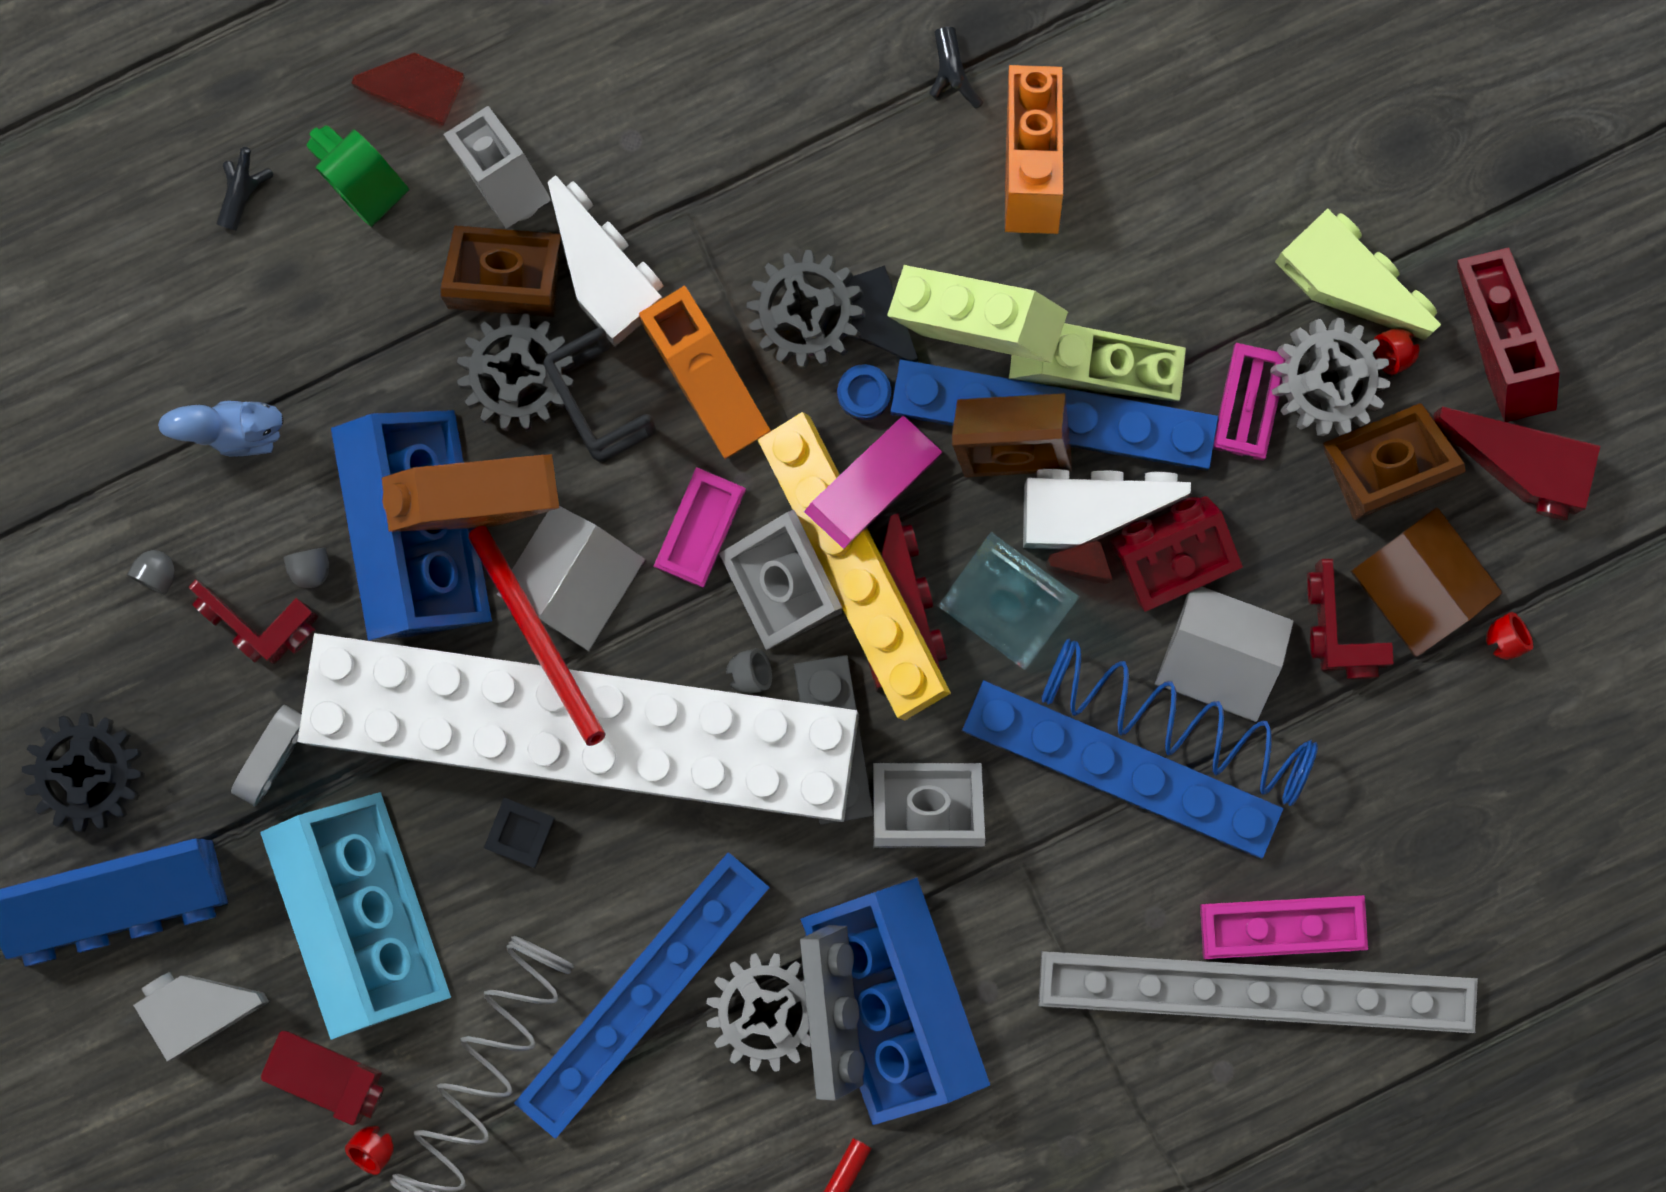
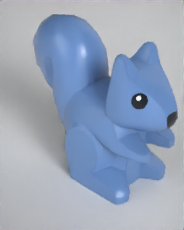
(229, 426)

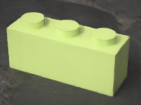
(977, 313)

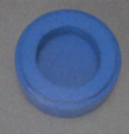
(864, 392)

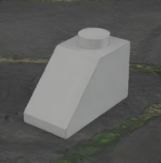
(497, 167)
(192, 1010)

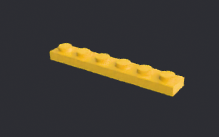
(856, 574)

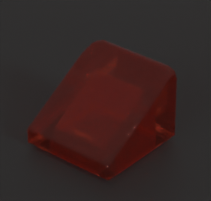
(1081, 562)

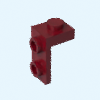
(288, 631)
(1358, 660)
(323, 1077)

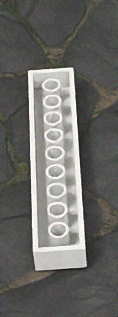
(513, 723)

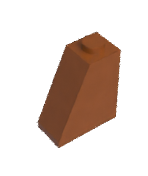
(470, 493)

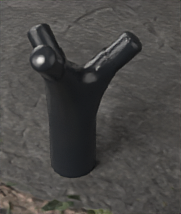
(951, 67)
(239, 189)

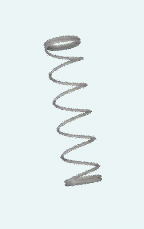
(407, 1184)

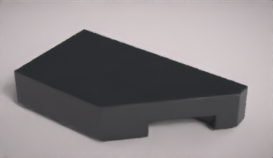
(876, 326)

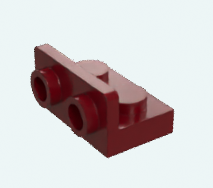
(1176, 551)

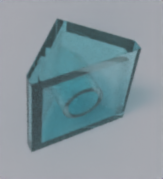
(1008, 601)

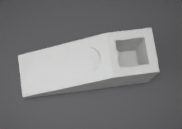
(602, 275)
(1079, 511)

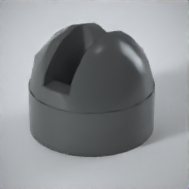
(308, 567)
(153, 570)
(750, 671)

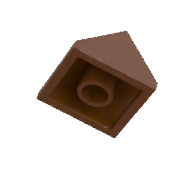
(502, 271)
(1011, 435)
(1392, 460)
(1426, 582)

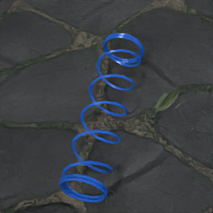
(1306, 751)

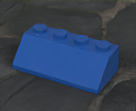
(406, 578)
(109, 899)
(909, 1009)

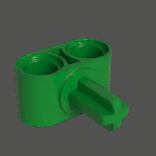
(357, 173)

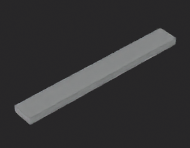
(1258, 992)

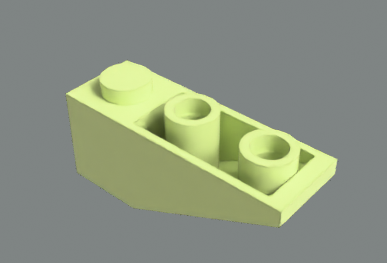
(1345, 275)
(1107, 364)

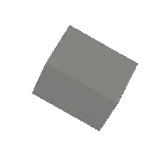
(575, 575)
(781, 580)
(1225, 652)
(928, 805)

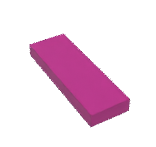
(873, 482)
(1283, 927)

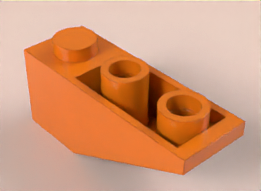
(1034, 150)
(704, 372)

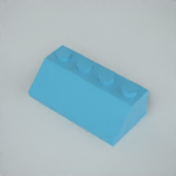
(355, 914)

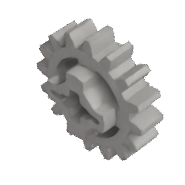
(1323, 357)
(751, 990)

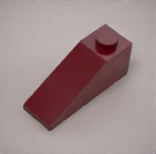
(1509, 336)
(1528, 462)

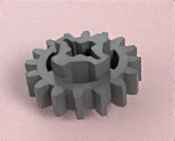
(782, 316)
(512, 396)

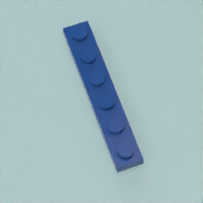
(1093, 419)
(1122, 769)
(641, 995)

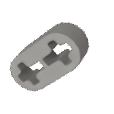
(268, 756)

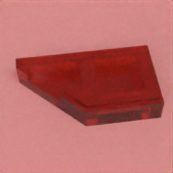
(414, 85)

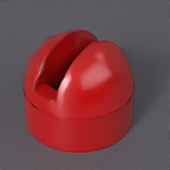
(1398, 349)
(1510, 635)
(370, 1150)

